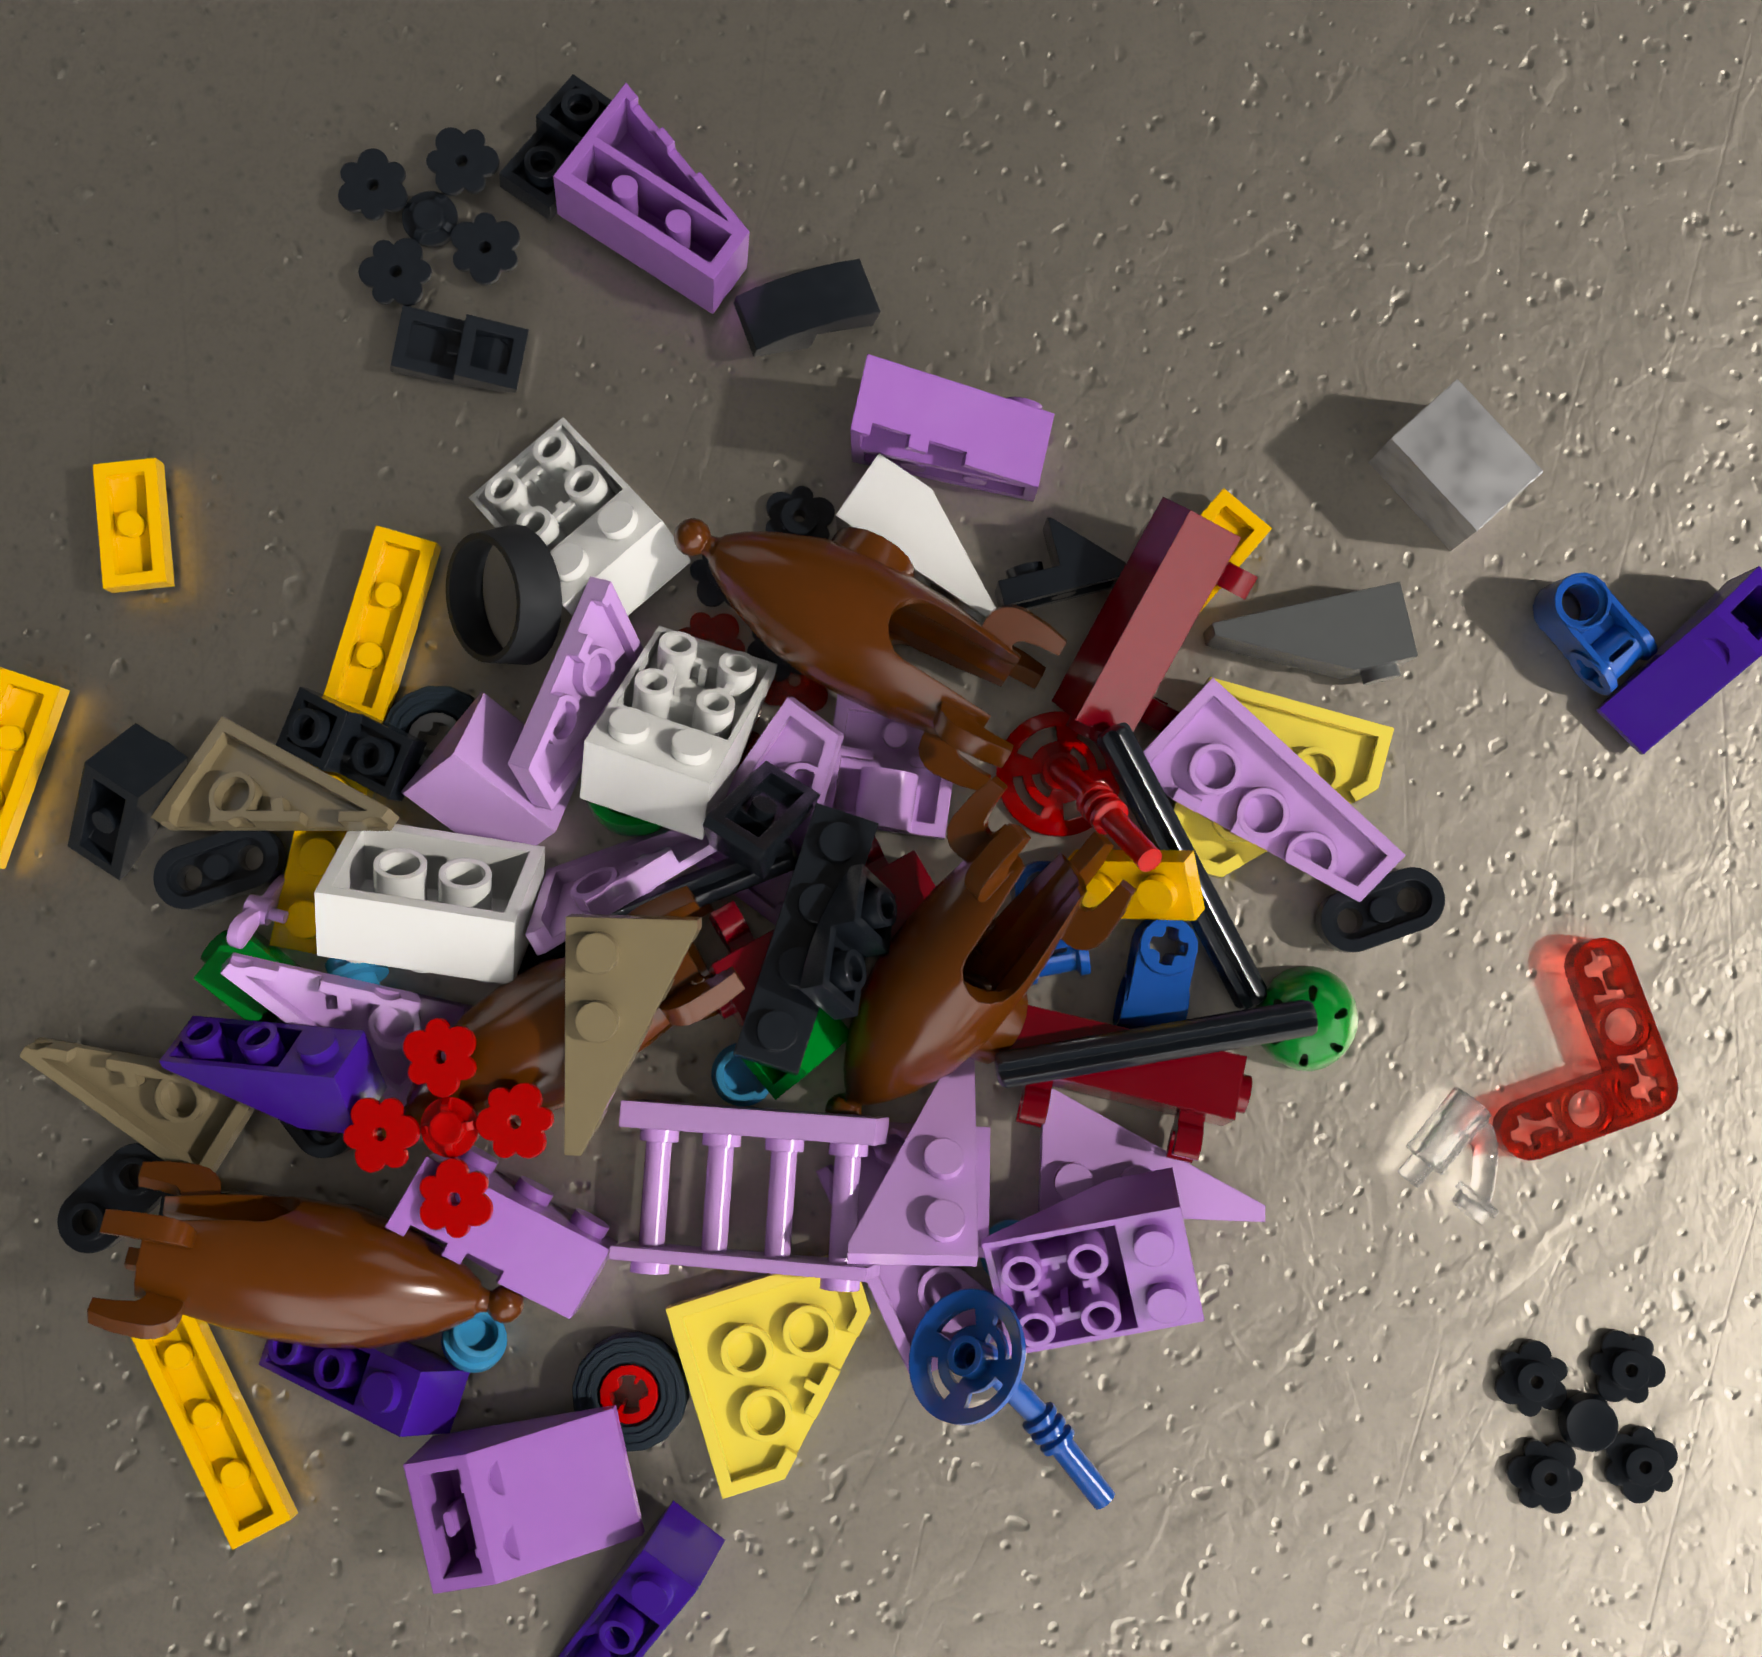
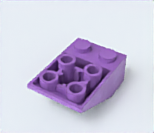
(1098, 1264)
(521, 1496)

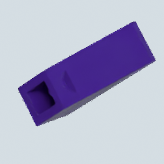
(1691, 664)
(279, 1068)
(388, 1385)
(648, 1588)

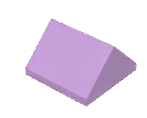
(473, 787)

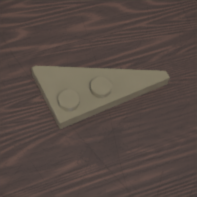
(256, 786)
(613, 987)
(144, 1100)

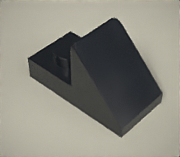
(1076, 571)
(759, 818)

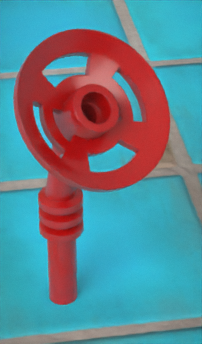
(1061, 773)

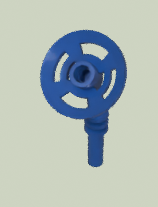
(989, 1366)

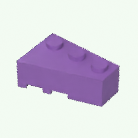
(651, 206)
(949, 430)
(526, 1241)

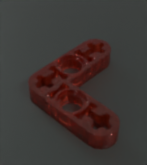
(1611, 1082)

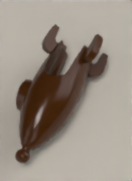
(843, 606)
(958, 976)
(523, 1021)
(285, 1269)

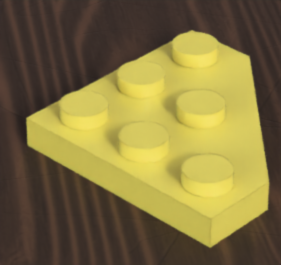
(1336, 746)
(762, 1368)

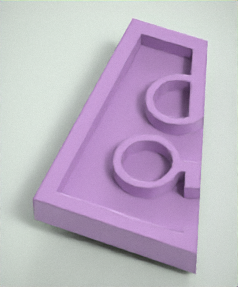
(579, 685)
(804, 749)

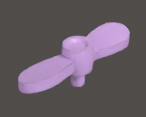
(255, 912)

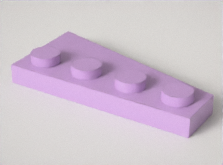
(1253, 784)

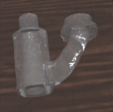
(1443, 1137)

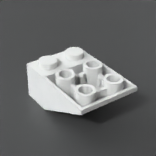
(584, 518)
(675, 731)

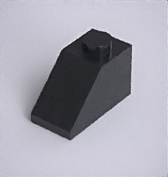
(118, 797)

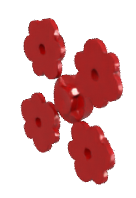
(448, 1127)

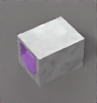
(1455, 465)

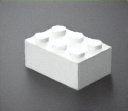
(429, 902)

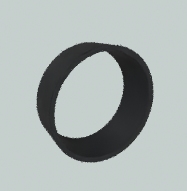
(536, 595)

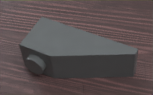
(1330, 636)

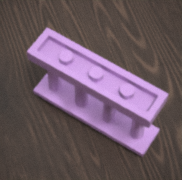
(784, 1136)

